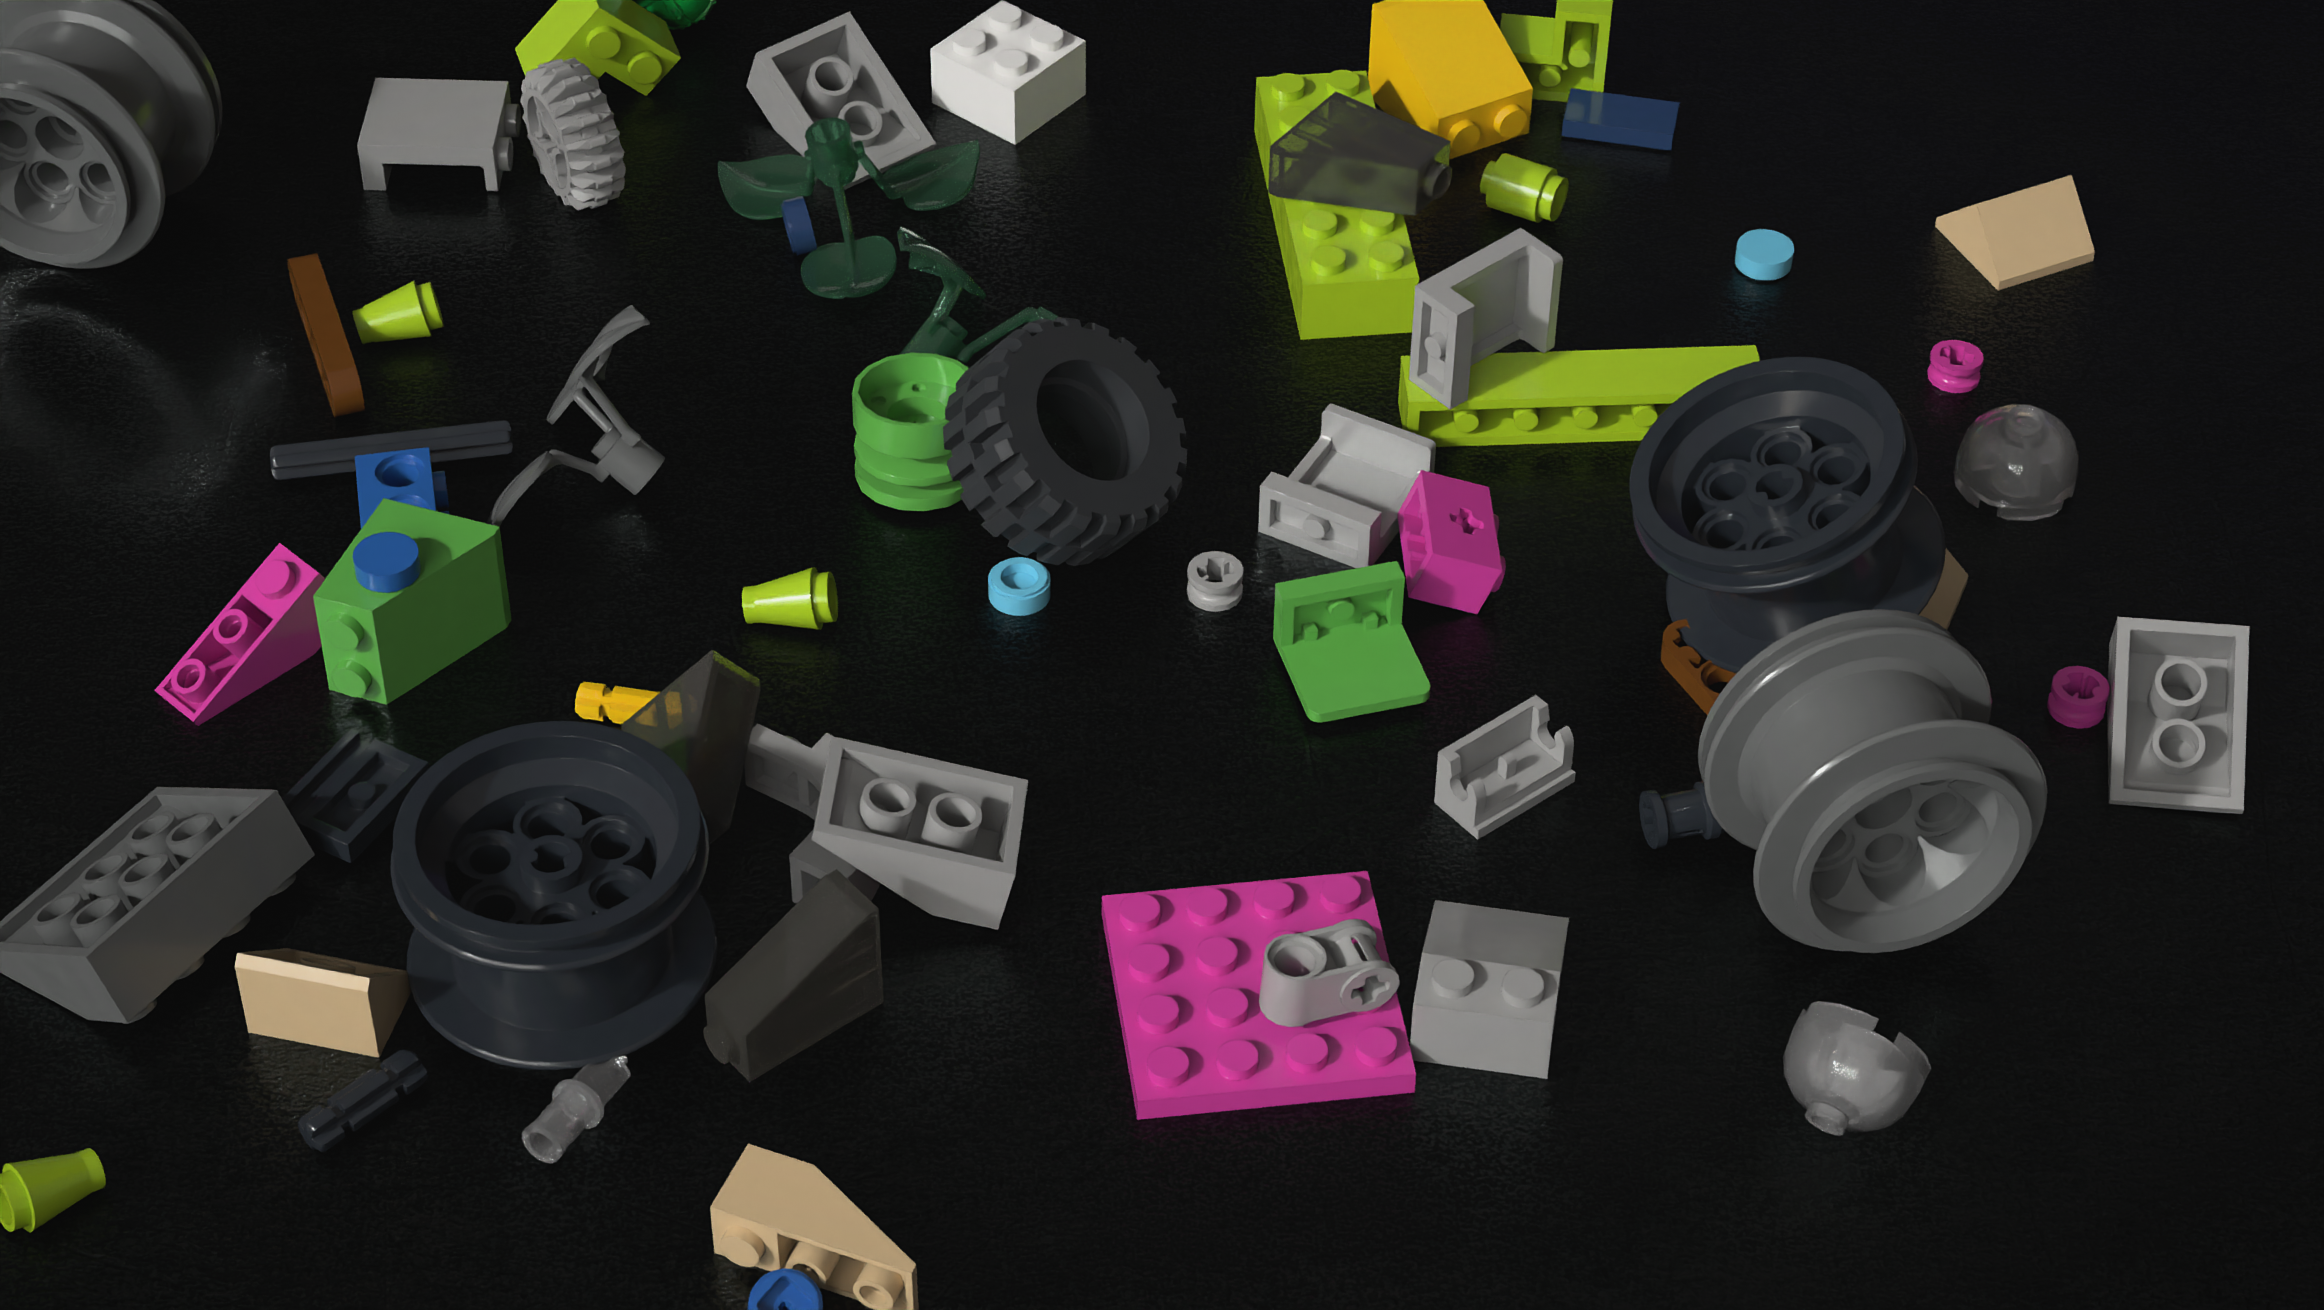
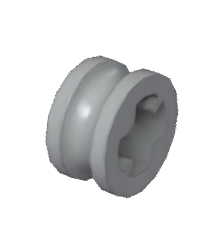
(1213, 595)

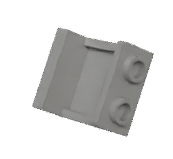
(438, 126)
(1480, 308)
(1346, 488)

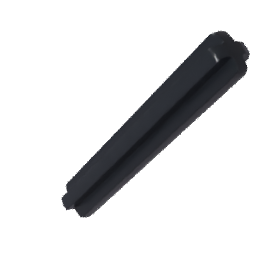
(338, 454)

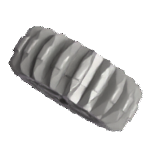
(573, 133)

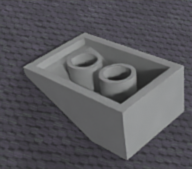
(837, 75)
(2177, 714)
(924, 828)
(1488, 989)

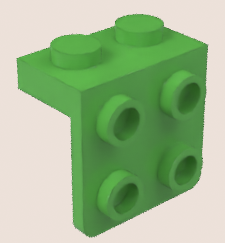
(1348, 642)

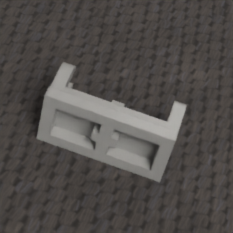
(1503, 768)

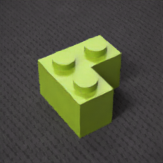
(606, 38)
(1562, 49)

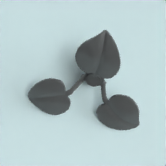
(619, 450)

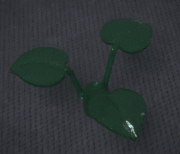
(832, 156)
(940, 332)

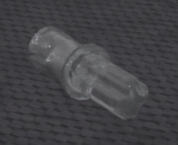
(575, 1106)

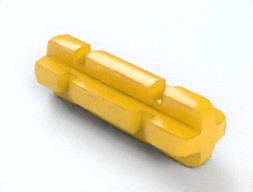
(598, 702)

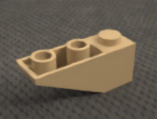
(793, 1217)

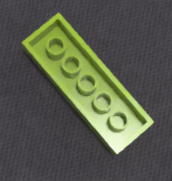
(1342, 264)

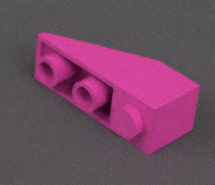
(251, 641)

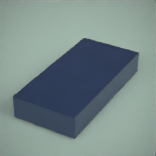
(1620, 119)

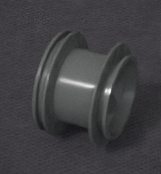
(97, 126)
(1870, 782)

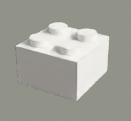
(1008, 71)

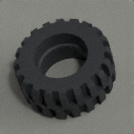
(1019, 478)

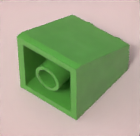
(396, 640)

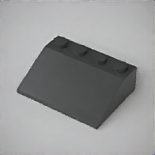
(151, 899)

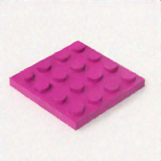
(1191, 993)

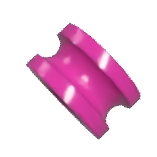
(1955, 366)
(2077, 711)

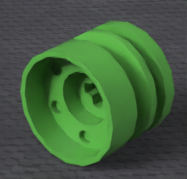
(900, 431)

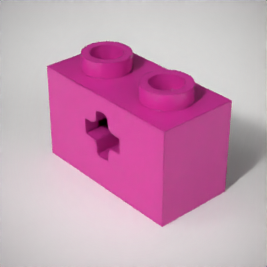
(1450, 542)

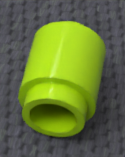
(1524, 188)

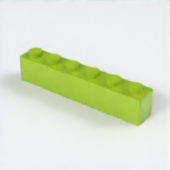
(1564, 395)

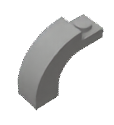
(794, 776)

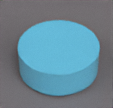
(1764, 254)
(1019, 586)

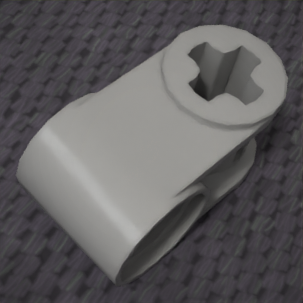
(1319, 974)

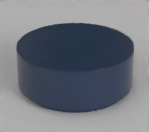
(798, 226)

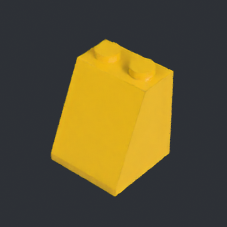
(1448, 72)

